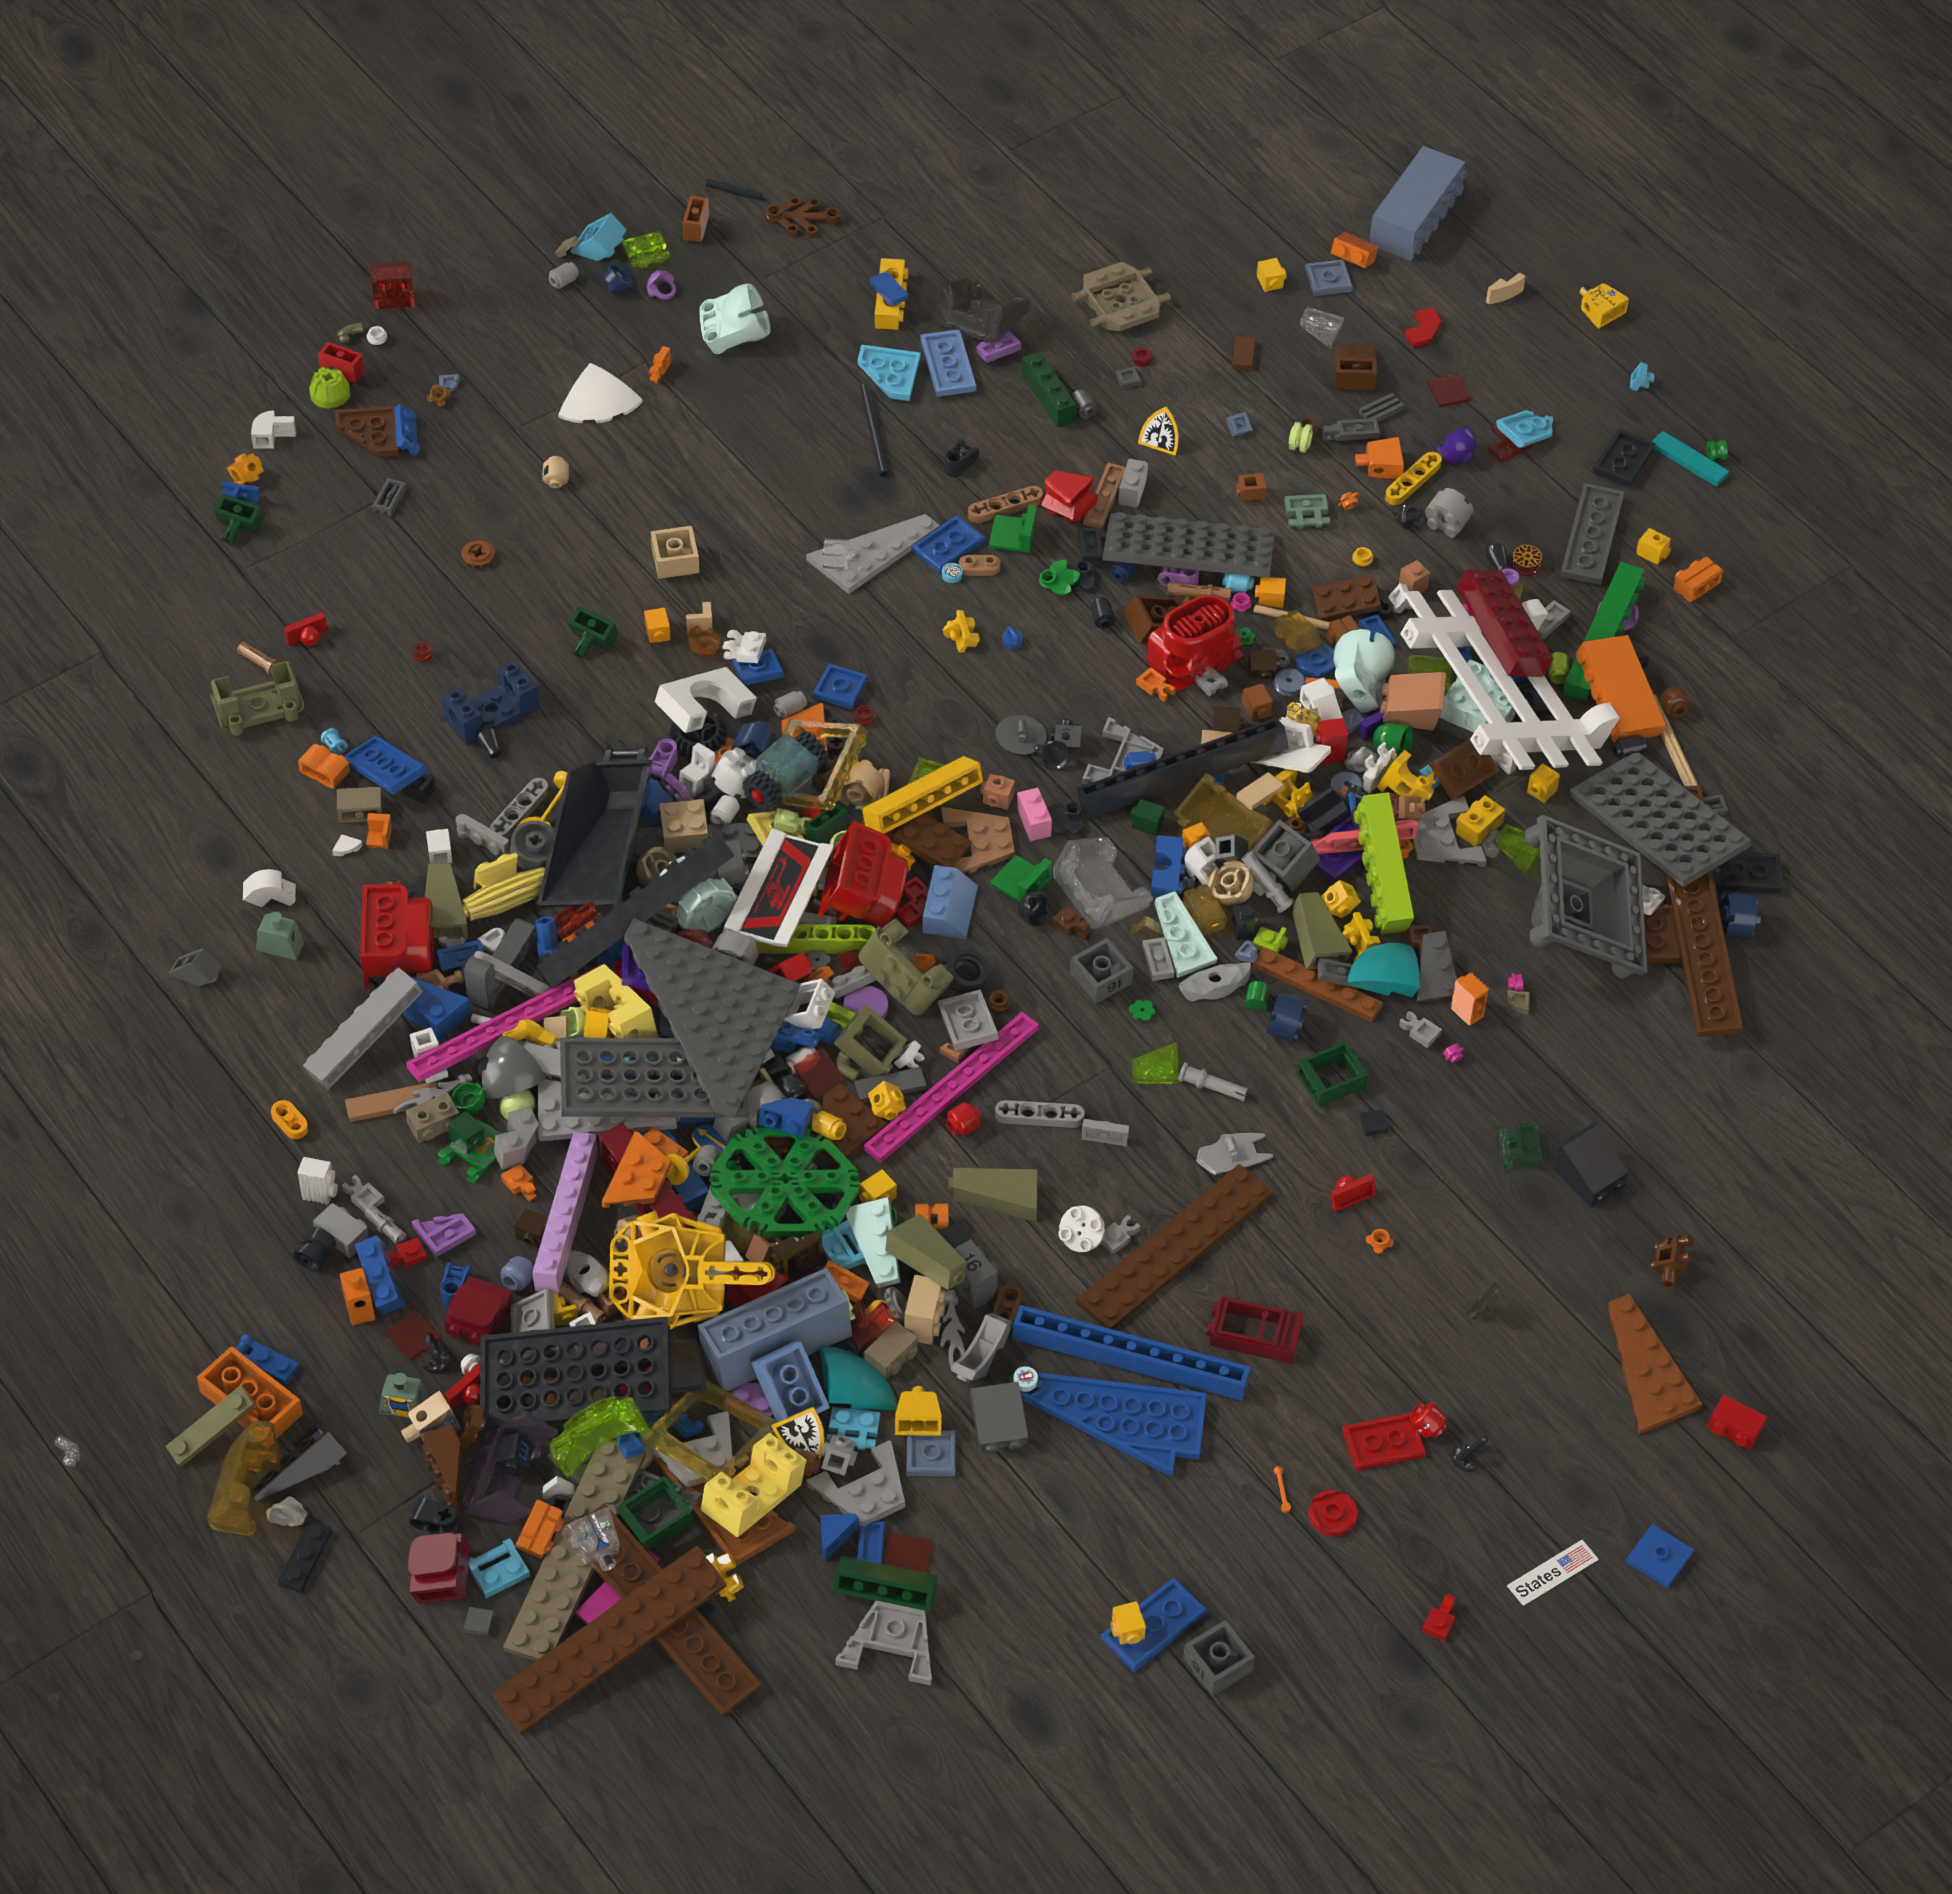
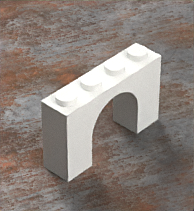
(719, 685)

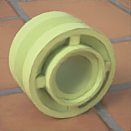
(1300, 437)

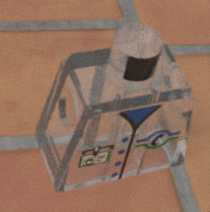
(594, 1538)

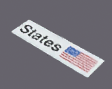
(1552, 1572)

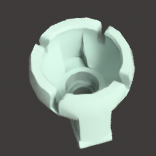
(729, 319)
(1363, 667)

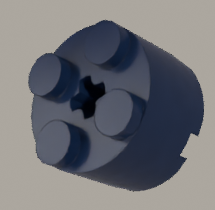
(755, 738)
(1739, 914)
(1287, 1016)

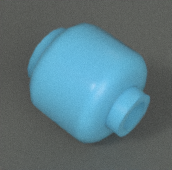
(1237, 582)

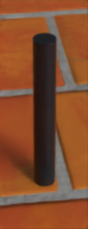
(733, 189)

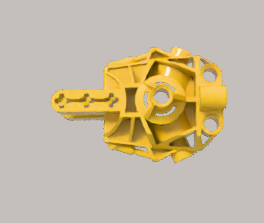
(698, 1248)

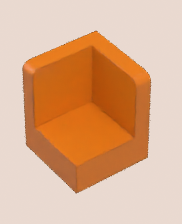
(379, 830)

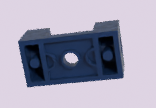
(512, 699)

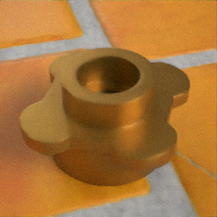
(437, 389)

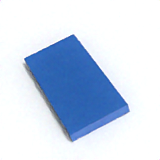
(385, 764)
(1166, 1617)

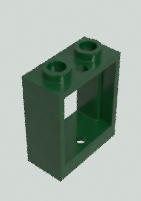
(1313, 1084)
(634, 1504)

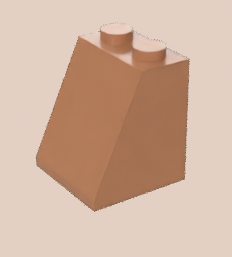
(1414, 699)

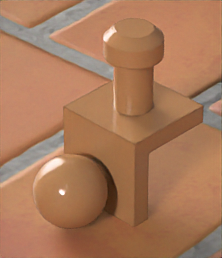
(437, 979)

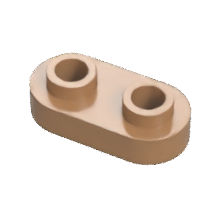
(980, 565)

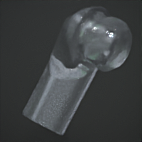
(1488, 844)
(70, 1449)

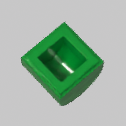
(1257, 996)

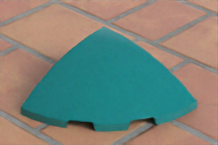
(1386, 969)
(854, 1381)

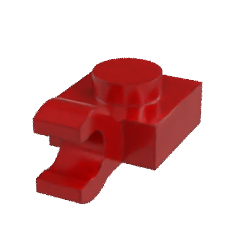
(408, 1253)
(1440, 1621)

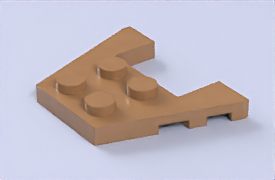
(989, 837)

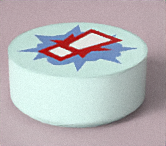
(1026, 1377)

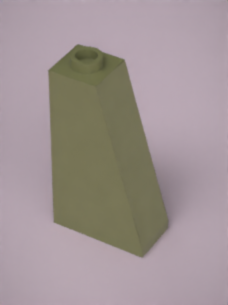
(447, 913)
(1318, 931)
(997, 1190)
(926, 1251)

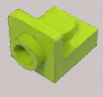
(1271, 939)

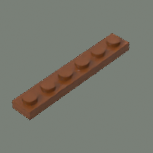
(1308, 981)

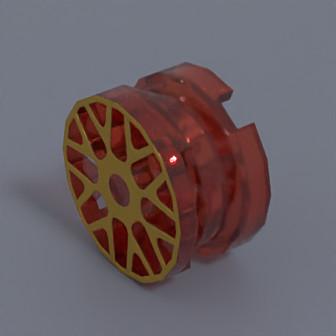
(1526, 561)

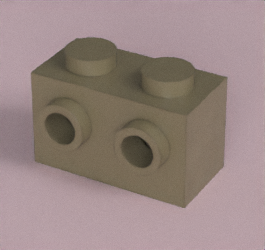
(431, 1117)

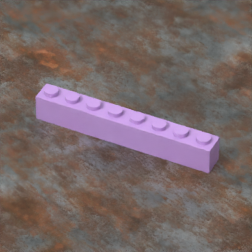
(565, 1212)

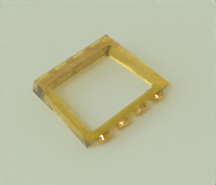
(849, 756)
(663, 1441)

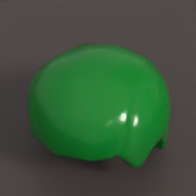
(469, 1098)

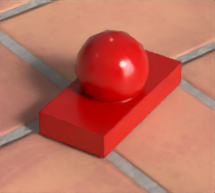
(307, 630)
(1352, 1191)
(465, 1390)

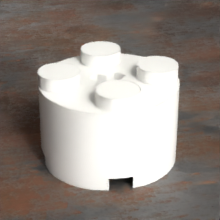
(733, 771)

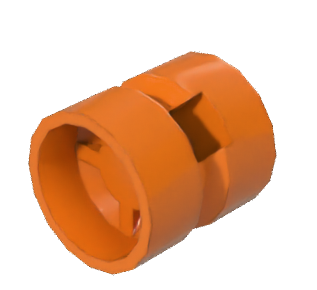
(940, 1209)

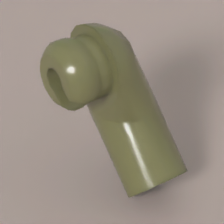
(348, 330)
(844, 1067)

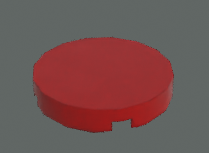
(1333, 1513)

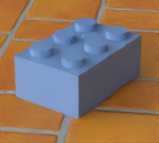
(789, 1381)

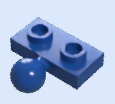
(456, 956)

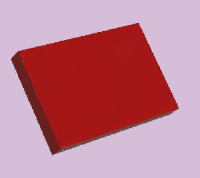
(1383, 1441)

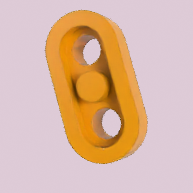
(291, 1121)

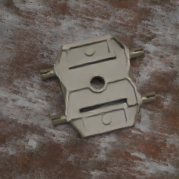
(1139, 300)

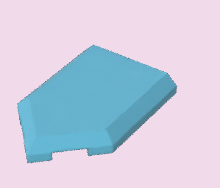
(1526, 427)

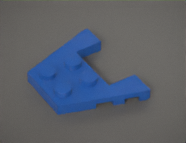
(632, 1446)

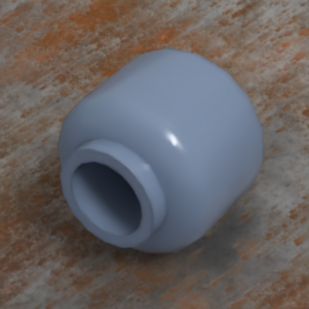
(517, 1273)

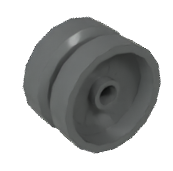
(531, 844)

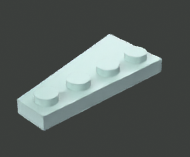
(1184, 940)
(870, 1226)

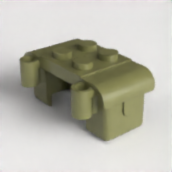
(259, 702)
(898, 973)

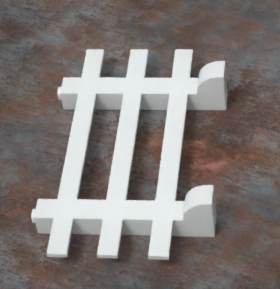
(1498, 736)

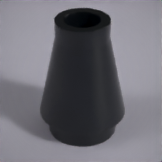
(1497, 556)
(489, 741)

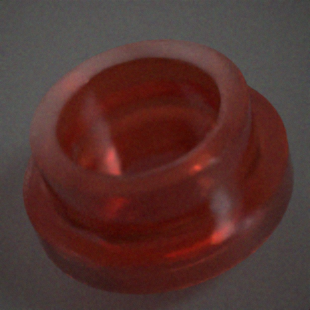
(422, 652)
(864, 715)

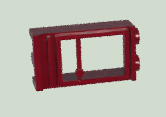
(1285, 1339)

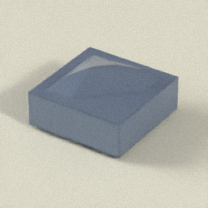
(1239, 424)
(1352, 719)

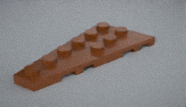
(1651, 1375)
(754, 1540)

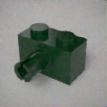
(238, 516)
(591, 630)

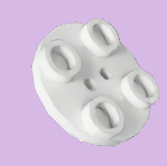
(1073, 1222)

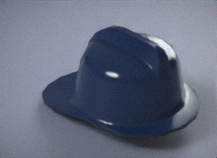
(619, 277)

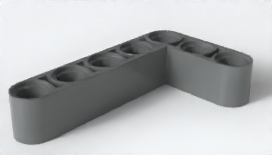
(480, 978)

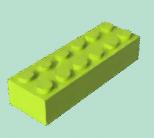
(1384, 863)

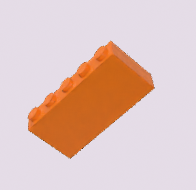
(1619, 679)

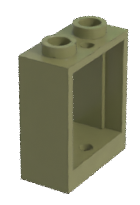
(859, 1053)

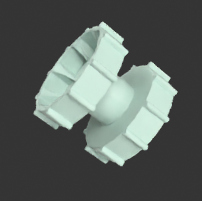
(705, 904)

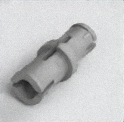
(385, 1224)

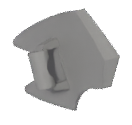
(1231, 1151)

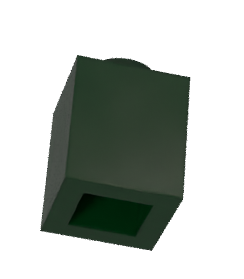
(1147, 817)
(466, 1132)

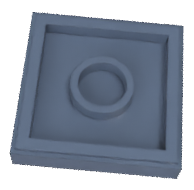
(1328, 277)
(931, 1454)

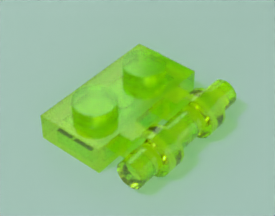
(644, 245)

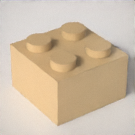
(674, 552)
(683, 825)
(925, 1309)

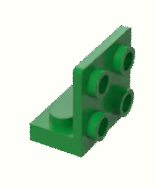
(1014, 532)
(1022, 877)

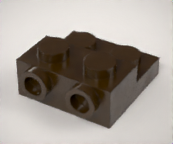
(798, 1257)

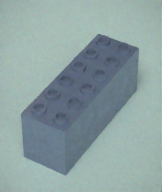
(1417, 203)
(803, 1311)

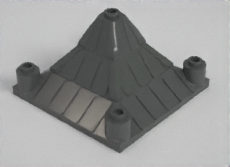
(1589, 896)

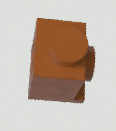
(1251, 487)

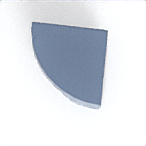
(449, 381)
(1247, 952)

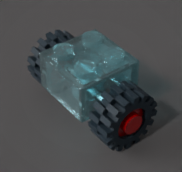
(784, 769)

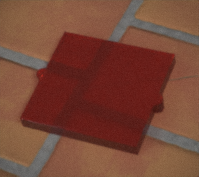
(1448, 390)
(818, 1073)
(409, 1335)
(907, 1552)

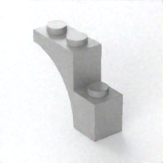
(979, 1355)

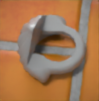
(1356, 759)
(287, 1512)

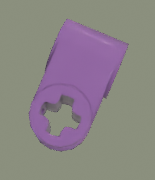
(1178, 575)
(664, 758)

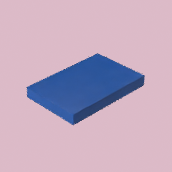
(948, 543)

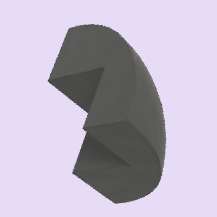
(509, 1069)

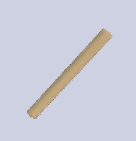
(1276, 613)

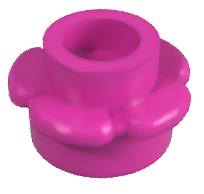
(1241, 602)
(1515, 982)
(1453, 1053)

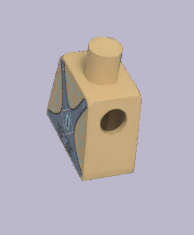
(428, 1417)

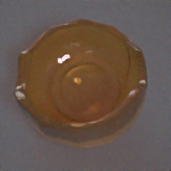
(703, 642)

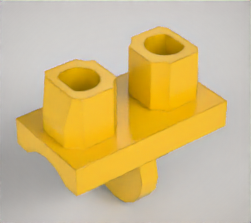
(960, 631)
(1358, 933)
(722, 1565)

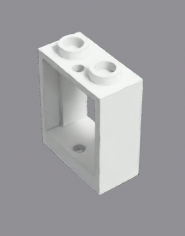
(819, 997)

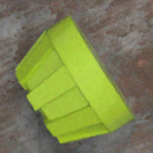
(329, 388)

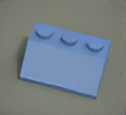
(949, 903)

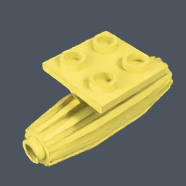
(501, 887)

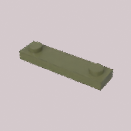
(211, 1425)

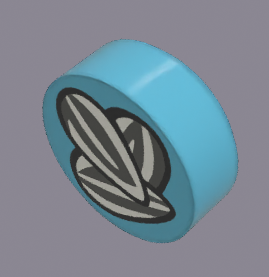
(952, 572)

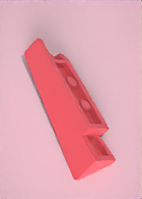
(1349, 840)

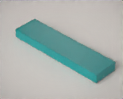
(1690, 459)

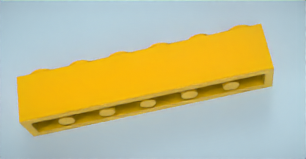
(923, 795)

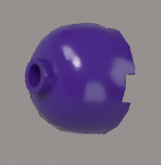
(1458, 446)

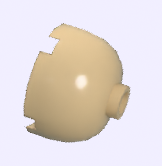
(651, 863)
(1232, 883)

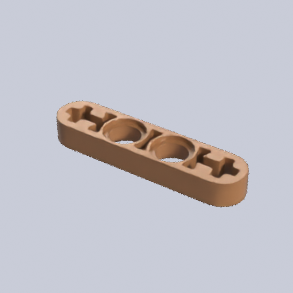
(1027, 496)

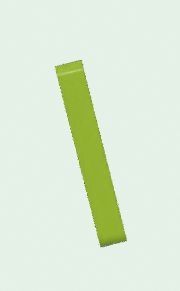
(817, 937)

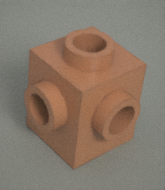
(998, 791)

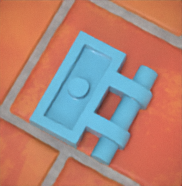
(855, 1422)

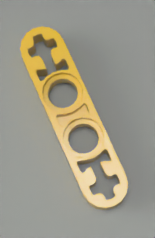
(1410, 476)

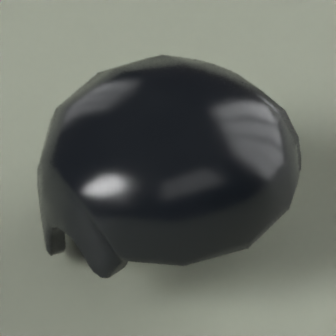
(1032, 907)

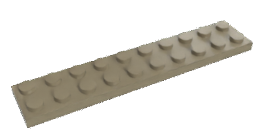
(563, 1572)

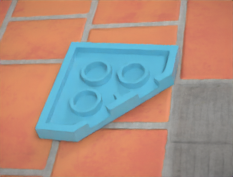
(890, 369)

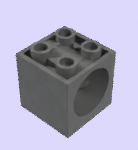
(1286, 855)

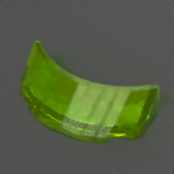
(593, 1428)

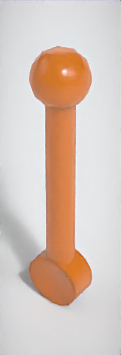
(1285, 1507)

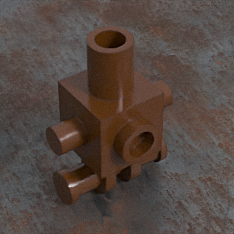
(1672, 1259)

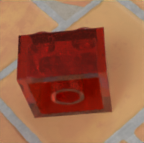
(392, 285)

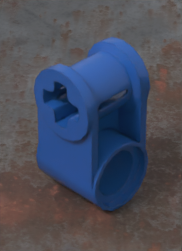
(453, 1278)

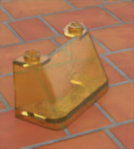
(1221, 813)
(231, 1498)

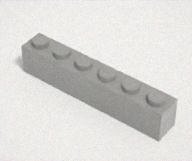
(362, 1028)

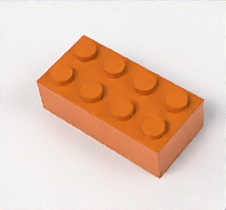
(272, 1399)

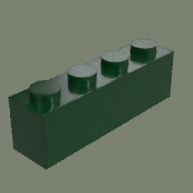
(1048, 389)
(885, 1583)

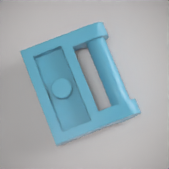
(837, 1249)
(501, 1574)

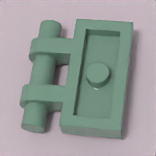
(1307, 506)

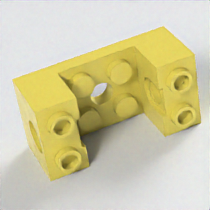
(630, 1014)
(772, 1475)

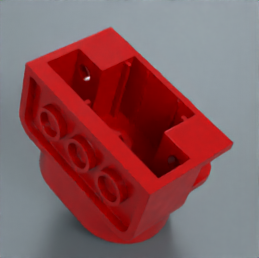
(1199, 637)
(864, 877)
(395, 932)

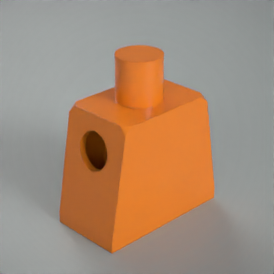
(1382, 459)
(355, 1289)

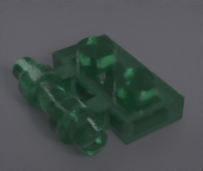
(1527, 1145)

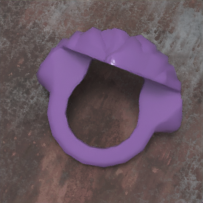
(660, 276)

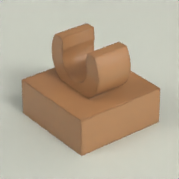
(1410, 807)

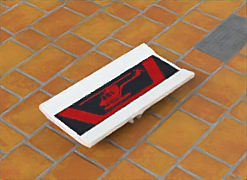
(779, 888)

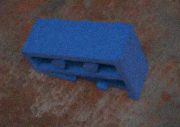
(438, 1009)

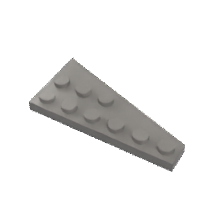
(875, 551)
(555, 1127)

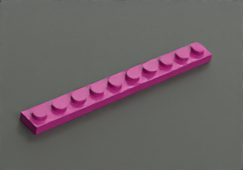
(490, 1031)
(950, 1088)

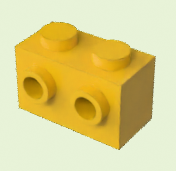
(1479, 820)

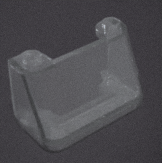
(1094, 884)

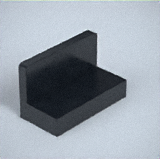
(1324, 810)

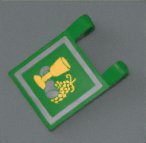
(480, 1158)

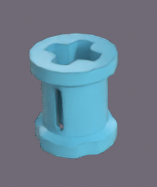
(334, 741)

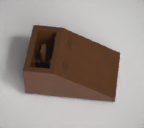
(1354, 367)
(446, 1460)

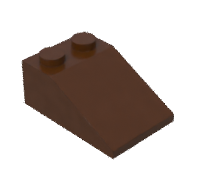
(1147, 614)

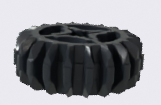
(711, 735)

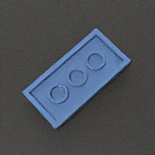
(948, 363)

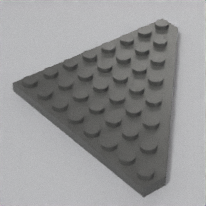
(716, 1009)

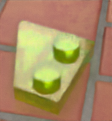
(1513, 844)
(1157, 1066)

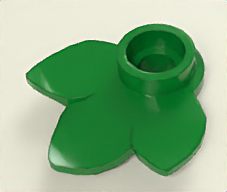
(1059, 577)

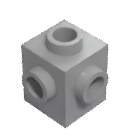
(838, 1454)

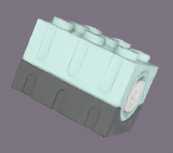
(1461, 713)

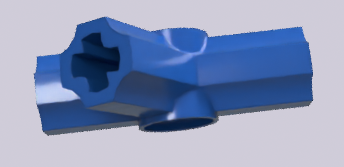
(547, 936)

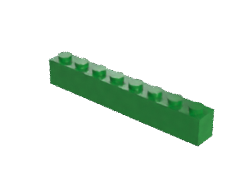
(1608, 622)

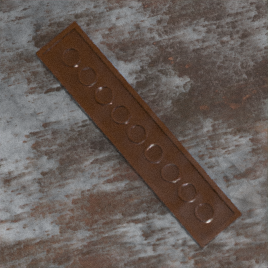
(1705, 957)
(1174, 1248)
(609, 1639)
(689, 1642)

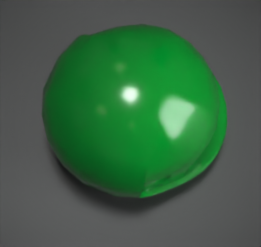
(1392, 735)

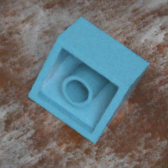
(600, 238)

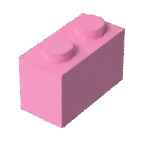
(1034, 814)

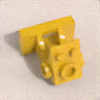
(1399, 772)
(1299, 797)

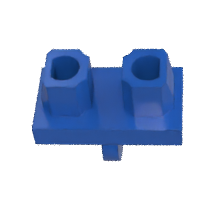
(241, 491)

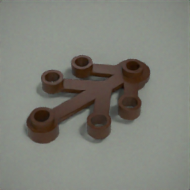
(800, 214)

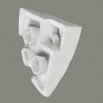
(598, 397)

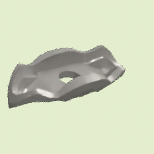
(1200, 987)
(592, 1282)

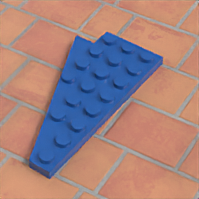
(1134, 1418)

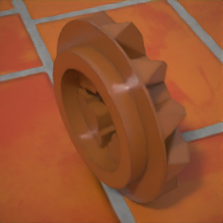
(473, 548)

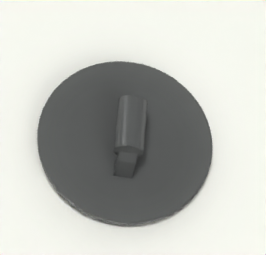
(1020, 734)

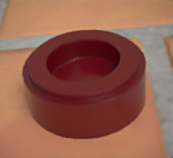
(1142, 357)

